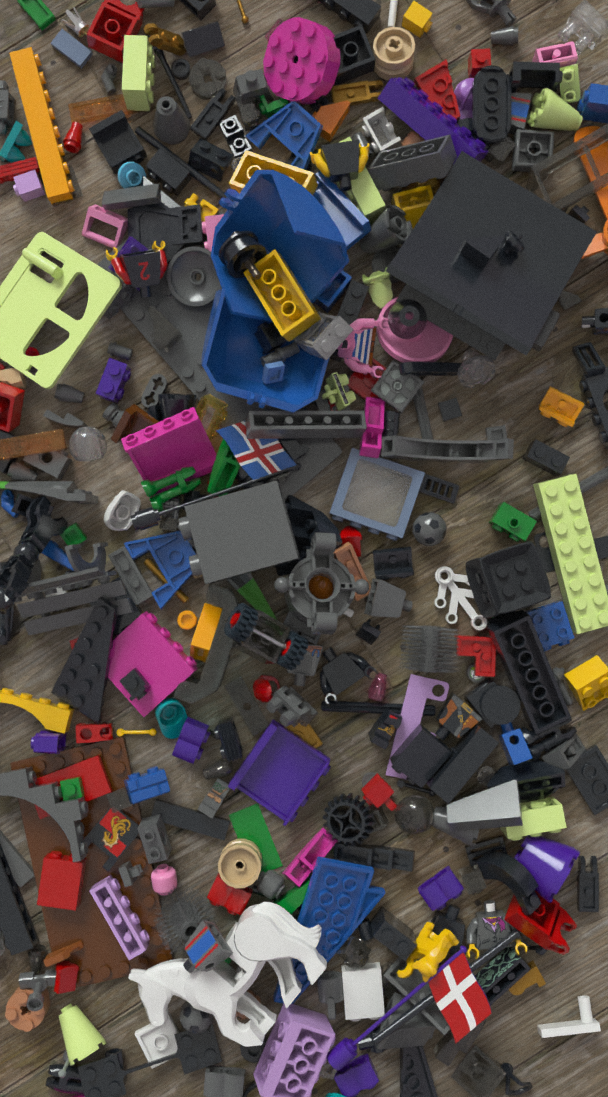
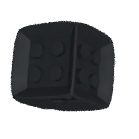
(508, 580)

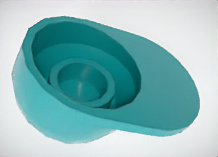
(170, 717)

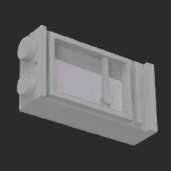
(324, 336)

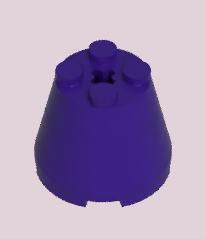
(547, 862)

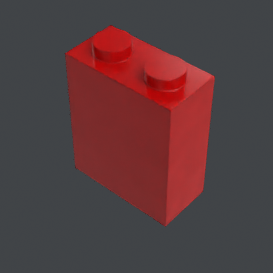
(61, 881)

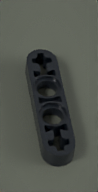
(429, 368)

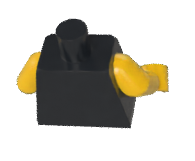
(341, 161)

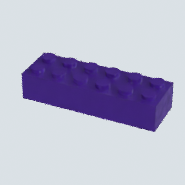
(427, 117)

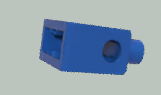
(514, 752)

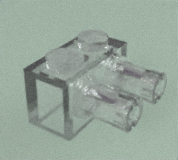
(587, 25)

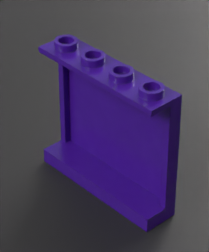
(280, 771)

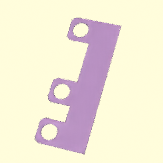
(417, 691)

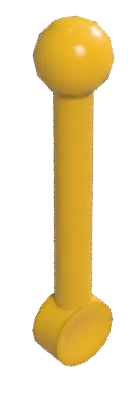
(120, 732)

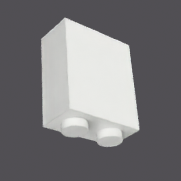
(363, 992)

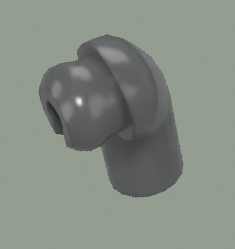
(108, 77)

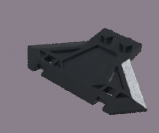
(166, 222)

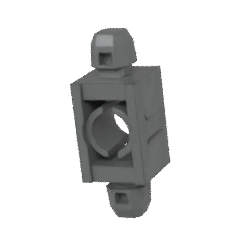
(7, 106)

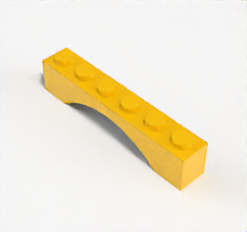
(52, 716)

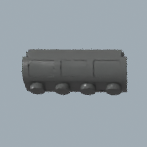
(406, 985)

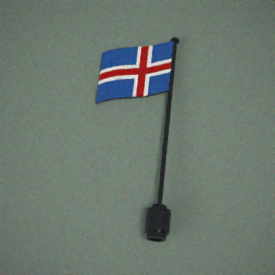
(257, 457)

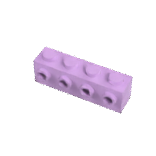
(120, 917)

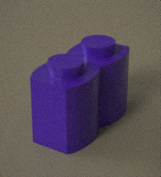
(190, 740)
(48, 742)
(441, 888)
(356, 1076)

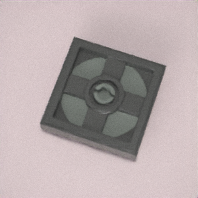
(395, 388)

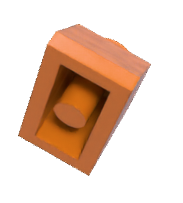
(331, 118)

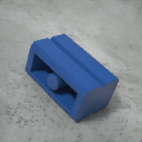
(146, 785)

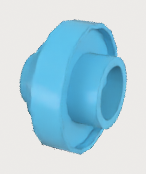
(130, 174)

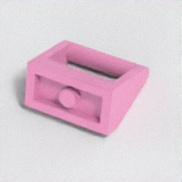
(106, 216)

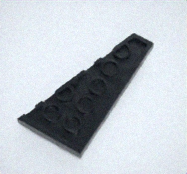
(87, 668)
(415, 1073)

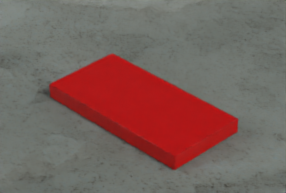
(93, 778)

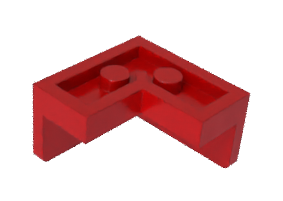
(483, 650)

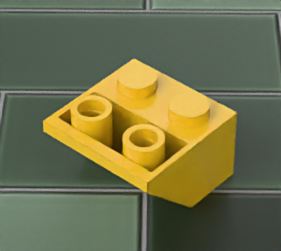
(413, 202)
(589, 682)

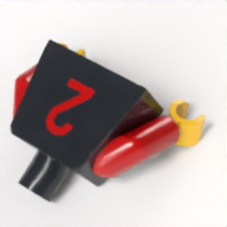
(140, 268)

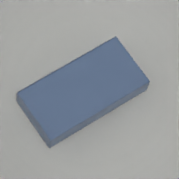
(71, 48)

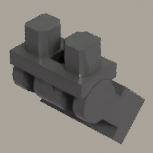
(290, 706)

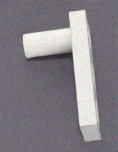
(585, 1025)

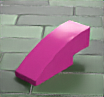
(372, 437)
(305, 861)

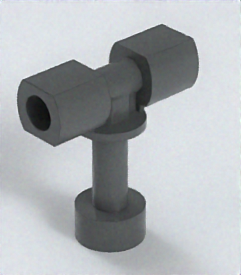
(38, 984)

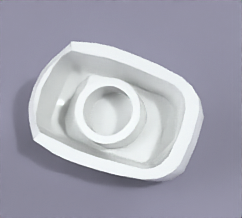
(119, 511)

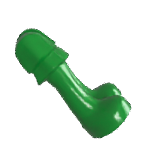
(158, 500)

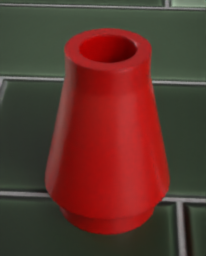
(73, 139)

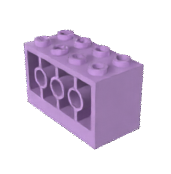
(294, 1053)

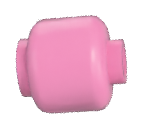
(163, 879)

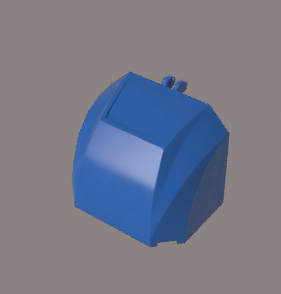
(285, 220)
(235, 368)

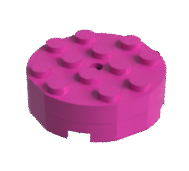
(301, 61)

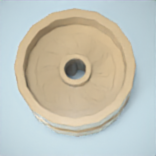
(393, 53)
(229, 863)

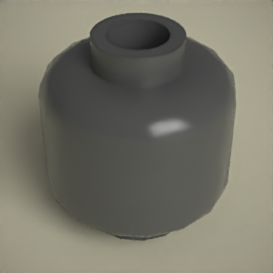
(270, 884)

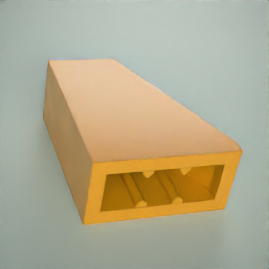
(205, 632)

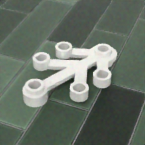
(457, 595)

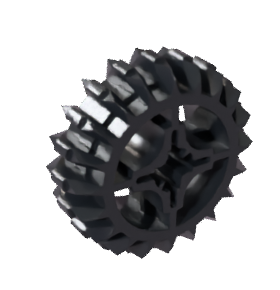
(363, 824)

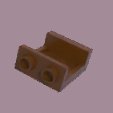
(132, 421)

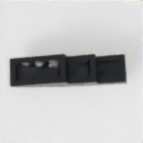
(376, 856)

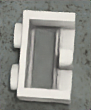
(380, 131)

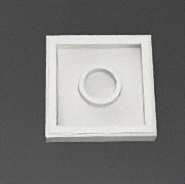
(158, 1041)

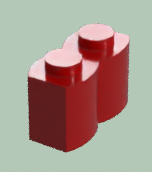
(232, 898)

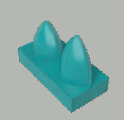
(18, 136)

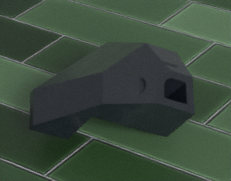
(305, 522)

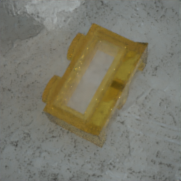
(211, 413)

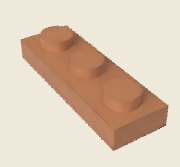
(349, 559)

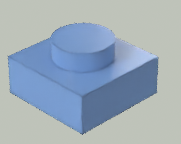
(273, 372)

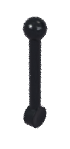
(400, 783)

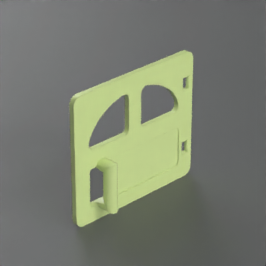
(31, 301)

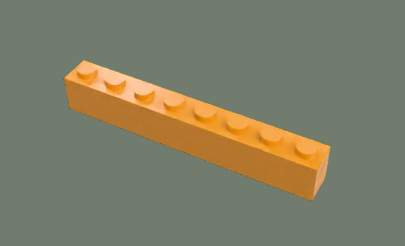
(41, 125)

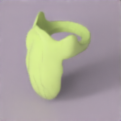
(379, 287)

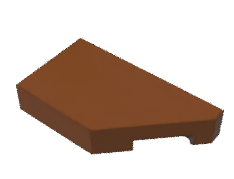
(62, 954)

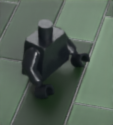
(342, 672)

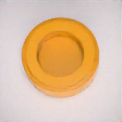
(187, 620)

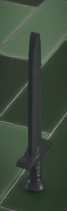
(159, 53)

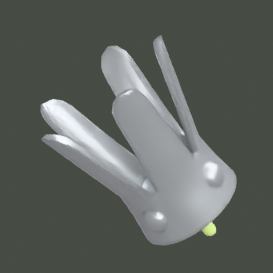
(80, 26)

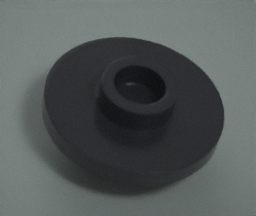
(252, 1053)

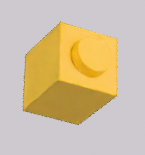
(417, 19)

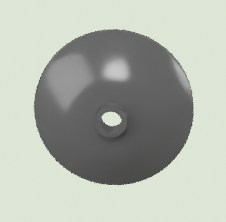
(183, 272)

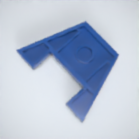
(294, 129)
(172, 557)

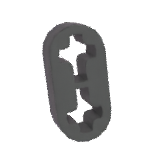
(150, 389)

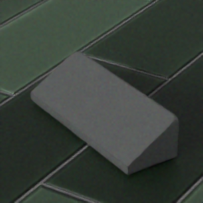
(131, 197)

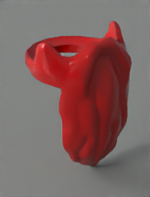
(262, 688)

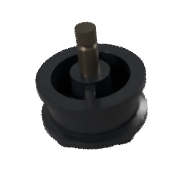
(241, 253)

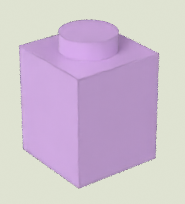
(28, 186)

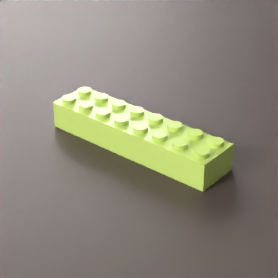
(573, 552)

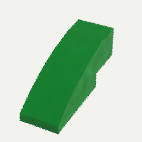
(223, 470)

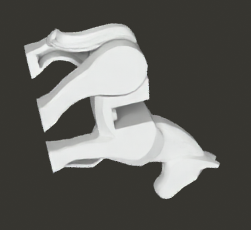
(259, 936)

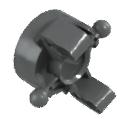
(320, 614)

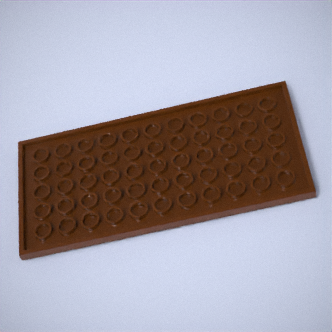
(102, 954)

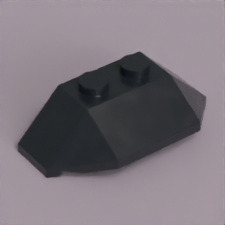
(534, 779)

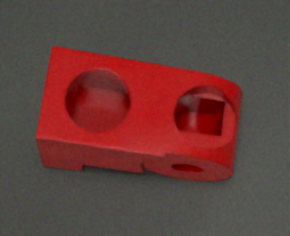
(93, 732)

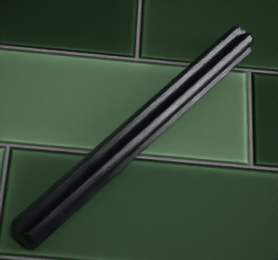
(368, 707)

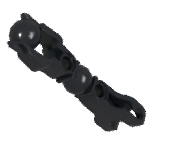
(33, 541)

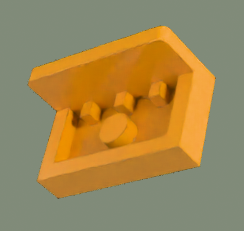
(560, 406)

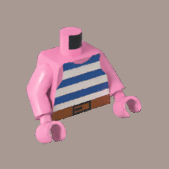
(359, 345)

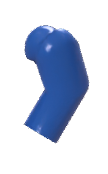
(7, 502)

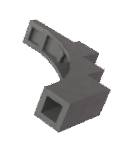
(446, 450)
(48, 796)

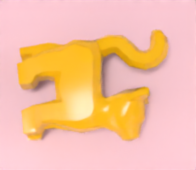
(430, 950)

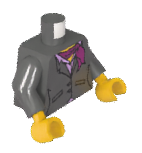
(489, 929)

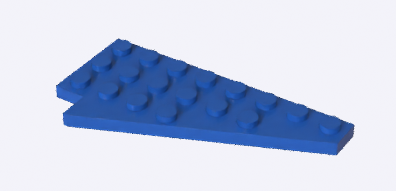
(338, 902)

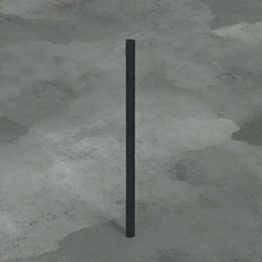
(194, 173)
(400, 1021)

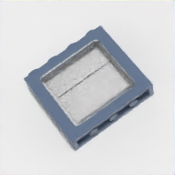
(376, 495)

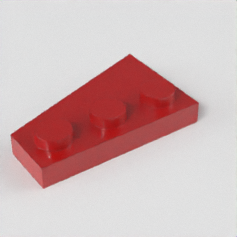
(438, 86)

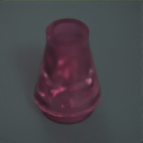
(378, 688)

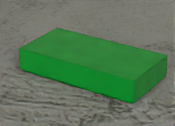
(38, 12)

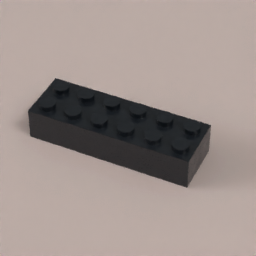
(529, 671)

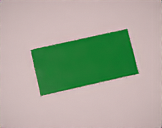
(251, 825)

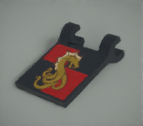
(113, 835)

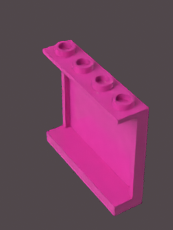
(170, 447)
(155, 656)

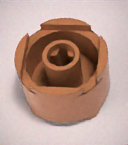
(20, 1015)

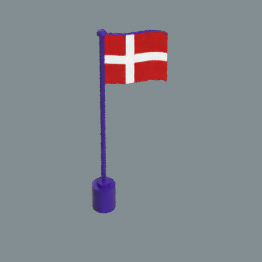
(456, 996)

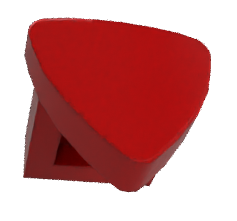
(352, 536)
(65, 977)

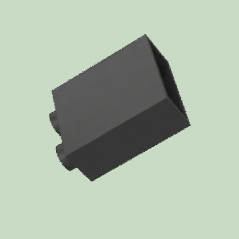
(239, 533)

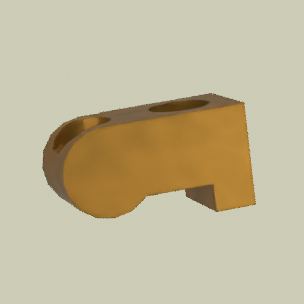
(529, 979)

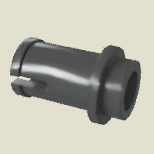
(119, 351)

